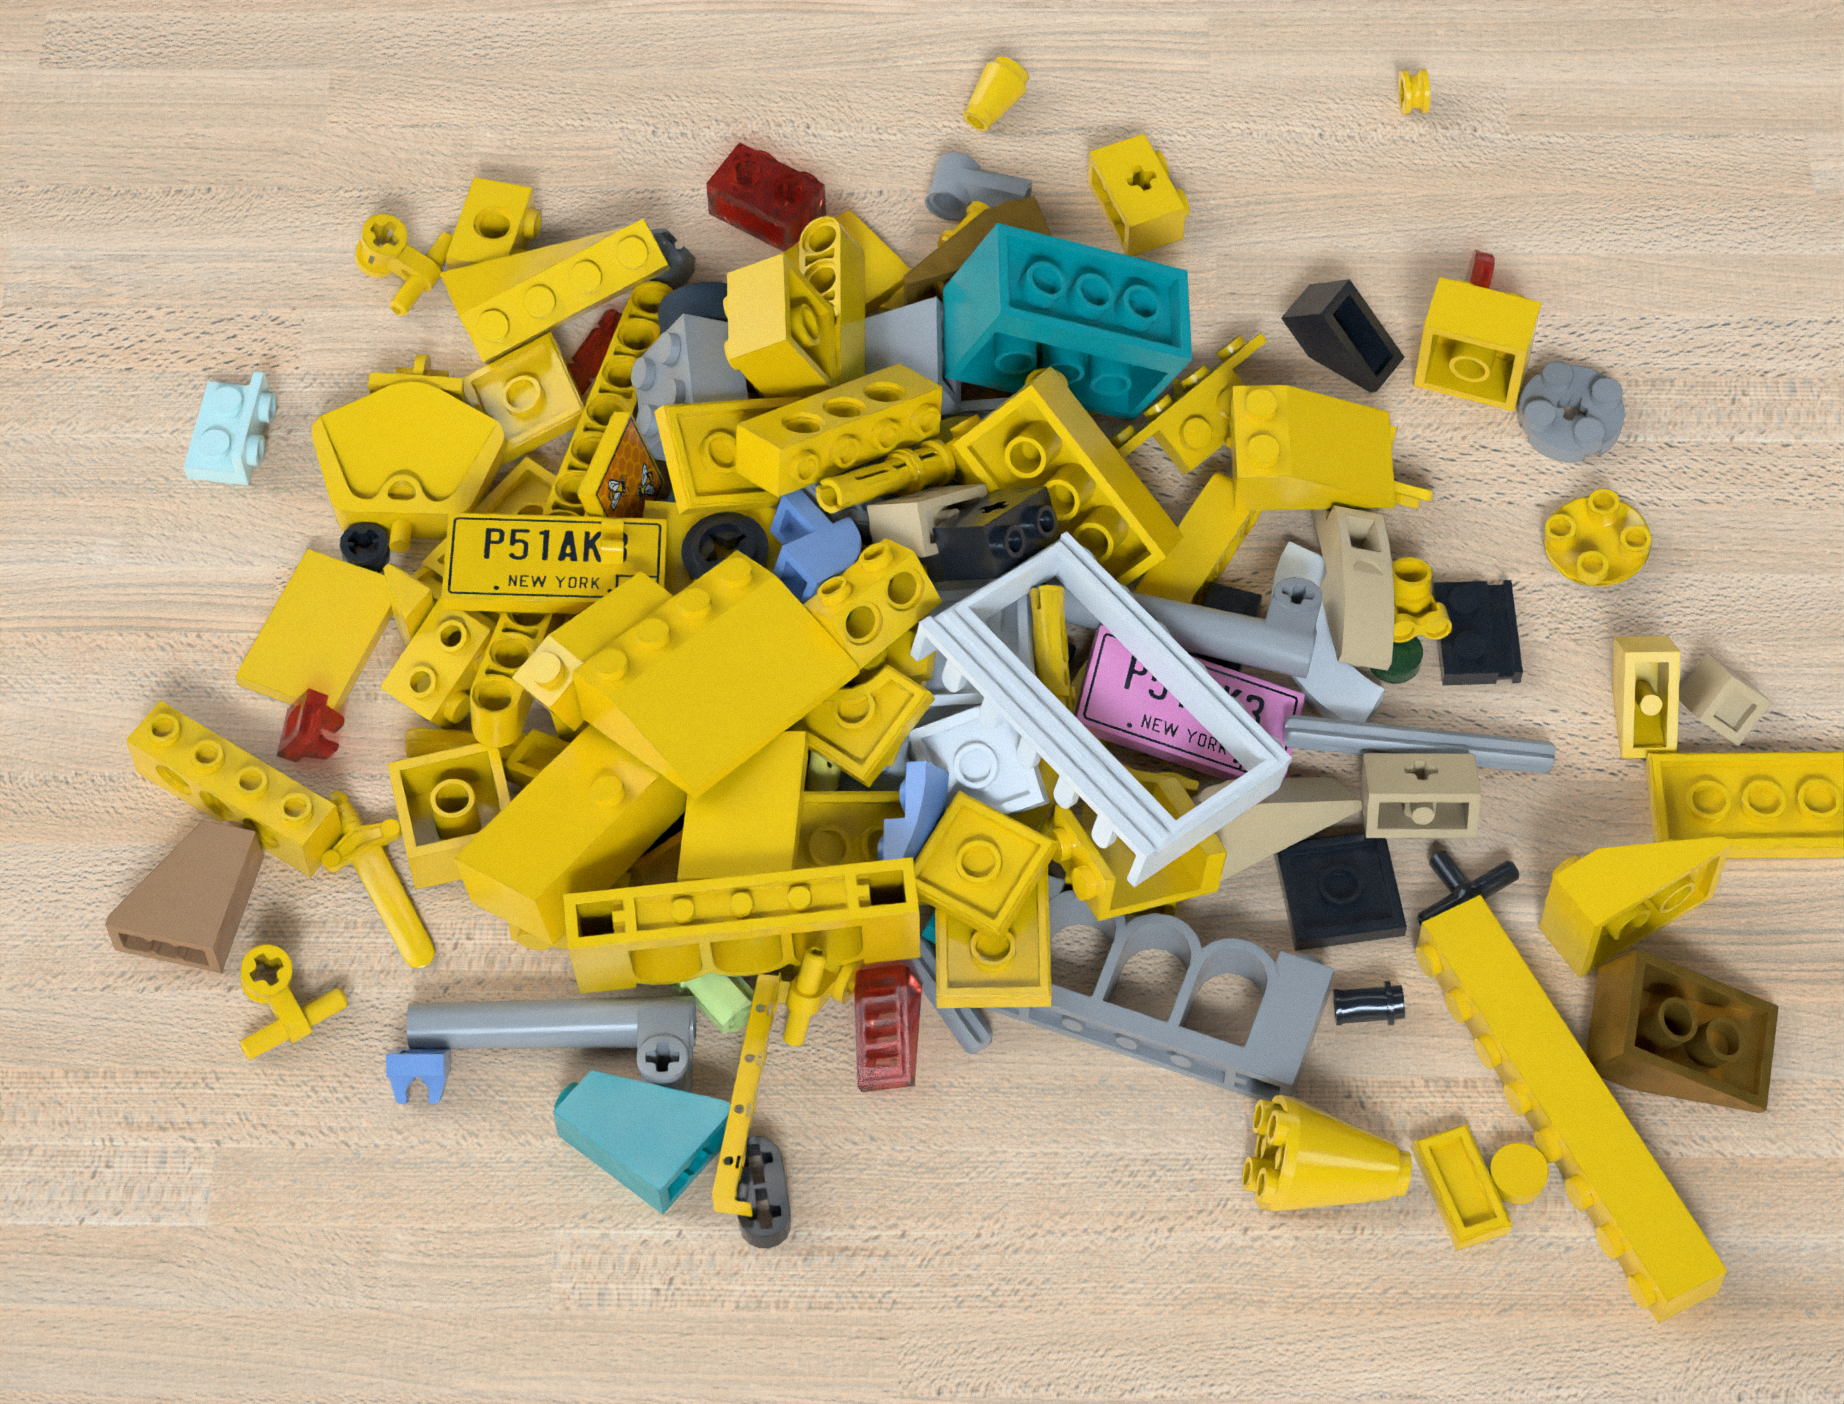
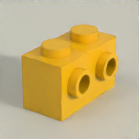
(440, 666)

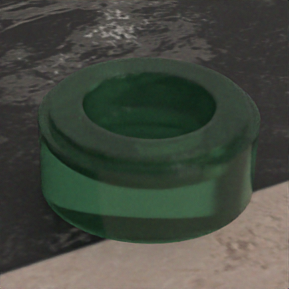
(1405, 662)

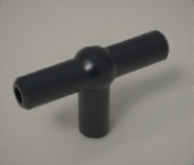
(1461, 887)

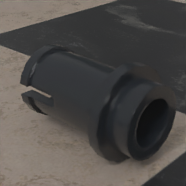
(1369, 1004)

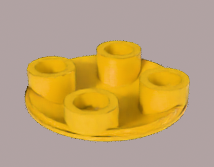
(1597, 540)

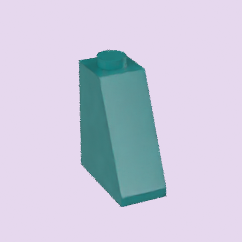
(642, 1132)

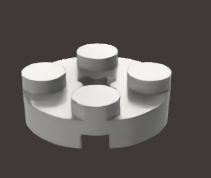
(1576, 387)

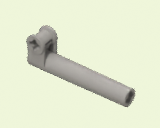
(1277, 644)
(656, 1025)

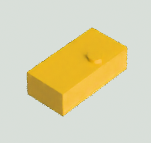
(568, 834)

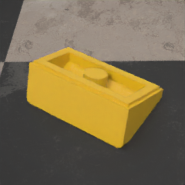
(409, 600)

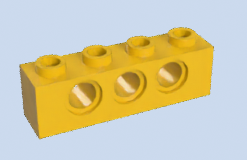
(838, 429)
(234, 787)

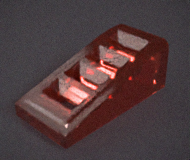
(883, 992)

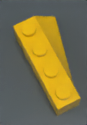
(540, 290)

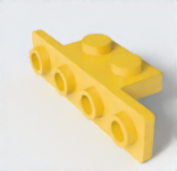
(1199, 417)

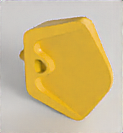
(407, 460)

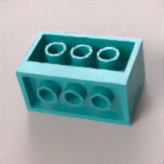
(1086, 311)

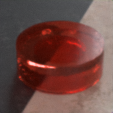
(1480, 269)

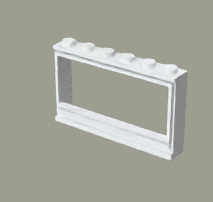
(1065, 743)

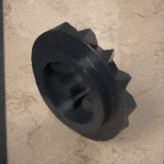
(727, 530)

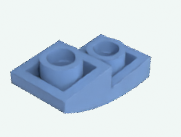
(924, 803)

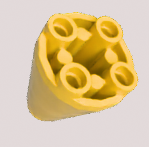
(1319, 1159)

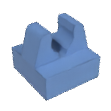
(406, 1064)

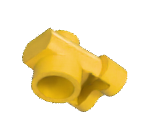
(1414, 604)

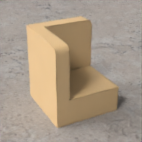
(1723, 699)

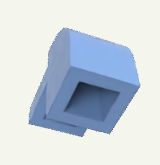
(811, 545)

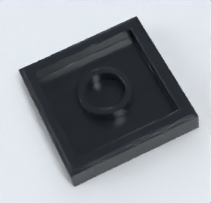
(1340, 891)

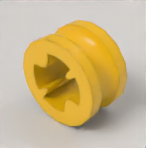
(1414, 91)

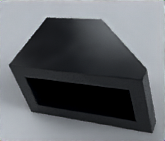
(1343, 333)

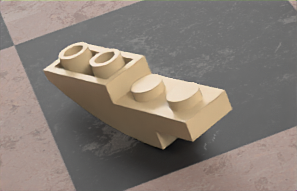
(1357, 585)

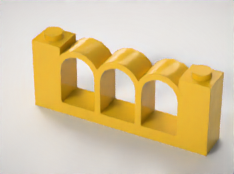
(742, 924)

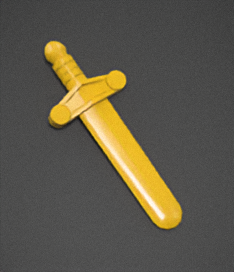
(364, 850)

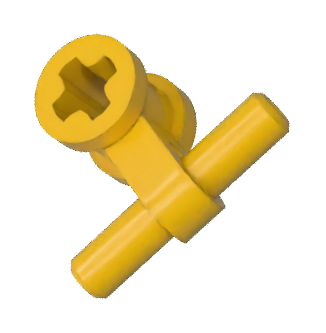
(398, 257)
(811, 989)
(292, 1020)

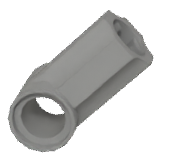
(961, 181)

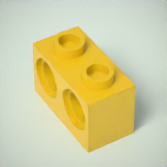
(878, 611)

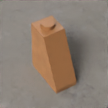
(191, 899)

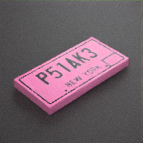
(1134, 710)

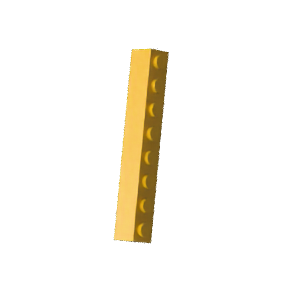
(1570, 1110)

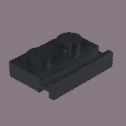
(1482, 635)

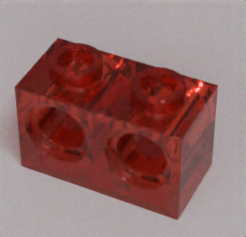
(765, 197)

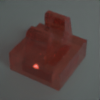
(302, 728)

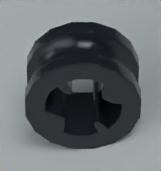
(363, 535)

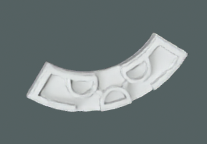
(1331, 686)

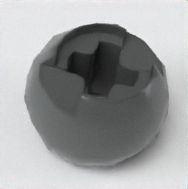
(680, 260)

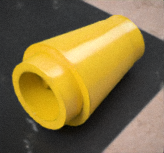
(996, 92)

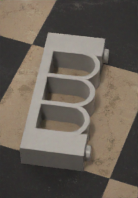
(1281, 1034)

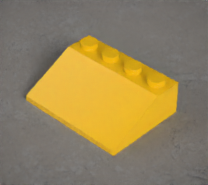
(712, 675)

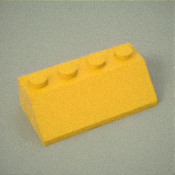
(1053, 443)

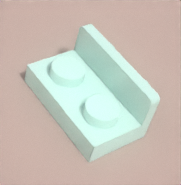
(230, 431)

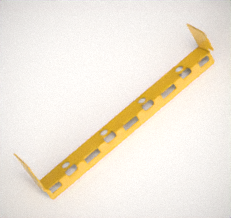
(767, 990)

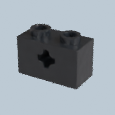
(996, 533)

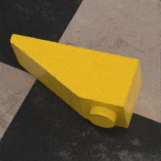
(549, 669)

